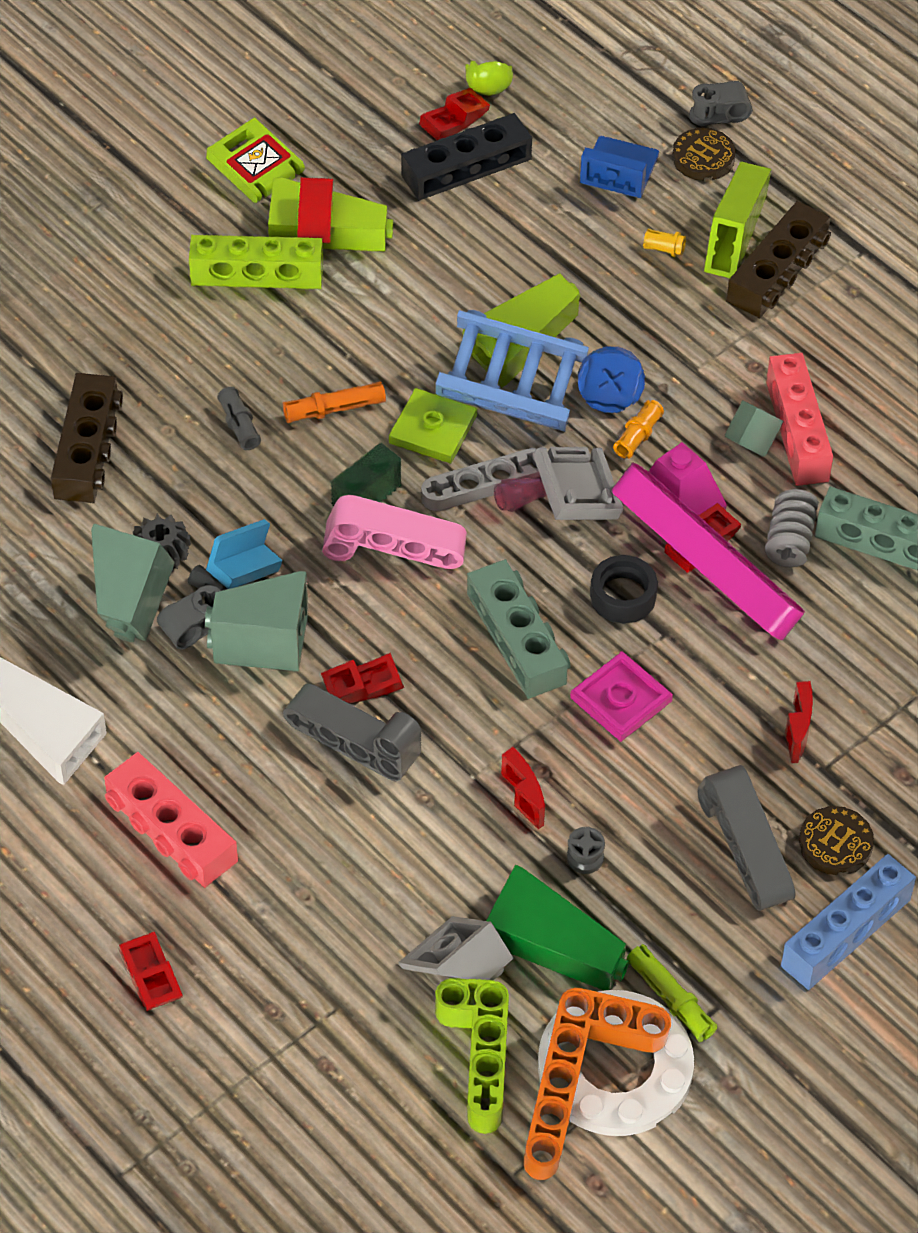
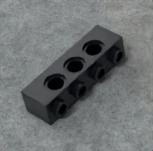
(466, 156)

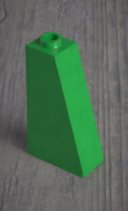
(555, 933)

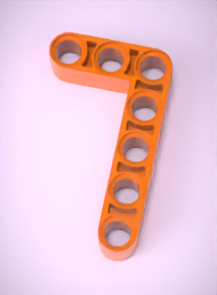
(568, 1064)

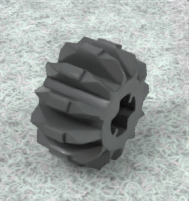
(169, 534)

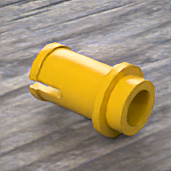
(665, 242)

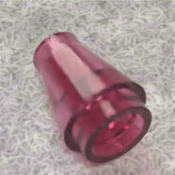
(518, 492)

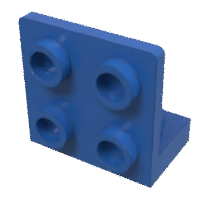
(618, 166)

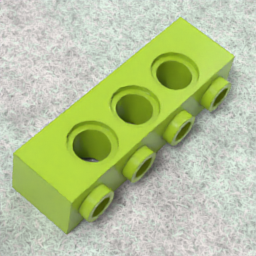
(256, 261)

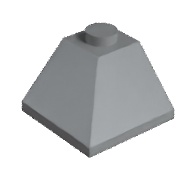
(460, 950)

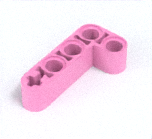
(392, 531)

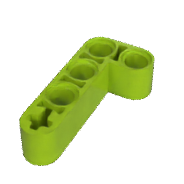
(484, 1055)

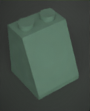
(128, 580)
(260, 623)

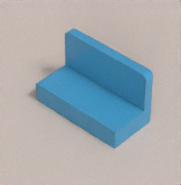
(242, 556)

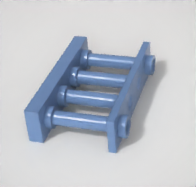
(519, 402)

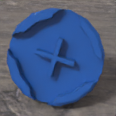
(611, 379)

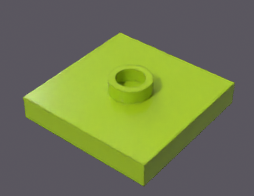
(433, 425)

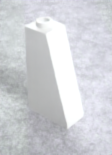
(48, 721)

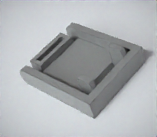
(577, 486)

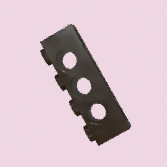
(778, 259)
(85, 438)

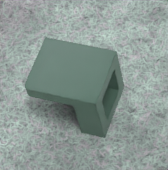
(753, 428)

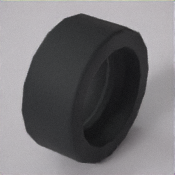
(623, 567)

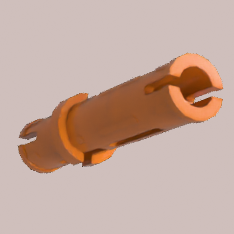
(322, 404)

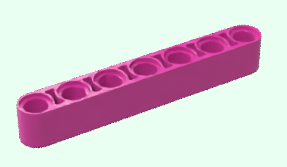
(708, 551)

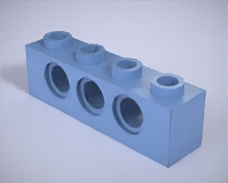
(848, 921)

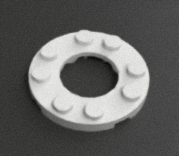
(642, 1107)

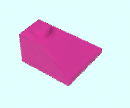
(688, 478)

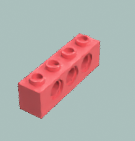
(803, 425)
(140, 779)

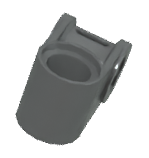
(722, 103)
(185, 619)

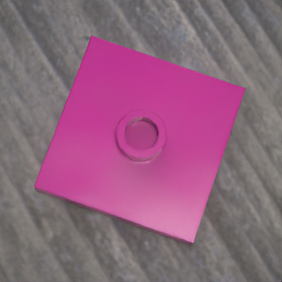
(621, 696)

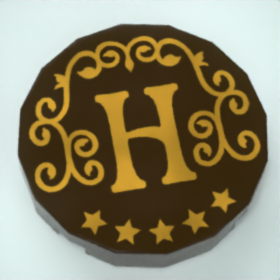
(703, 154)
(836, 840)

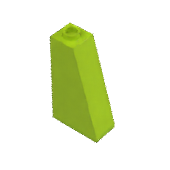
(736, 219)
(354, 221)
(542, 309)

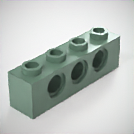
(869, 527)
(505, 607)

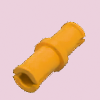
(638, 429)

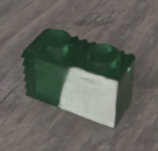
(370, 476)

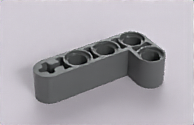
(377, 745)
(749, 836)

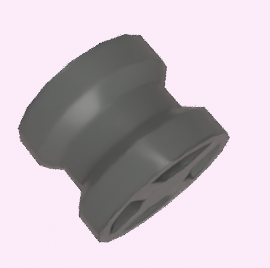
(586, 841)

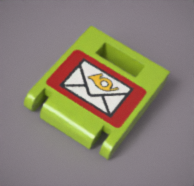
(254, 161)

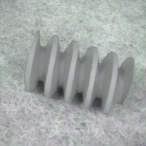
(791, 528)

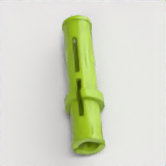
(680, 1002)

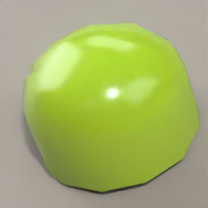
(488, 77)

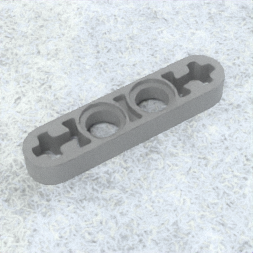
(481, 474)

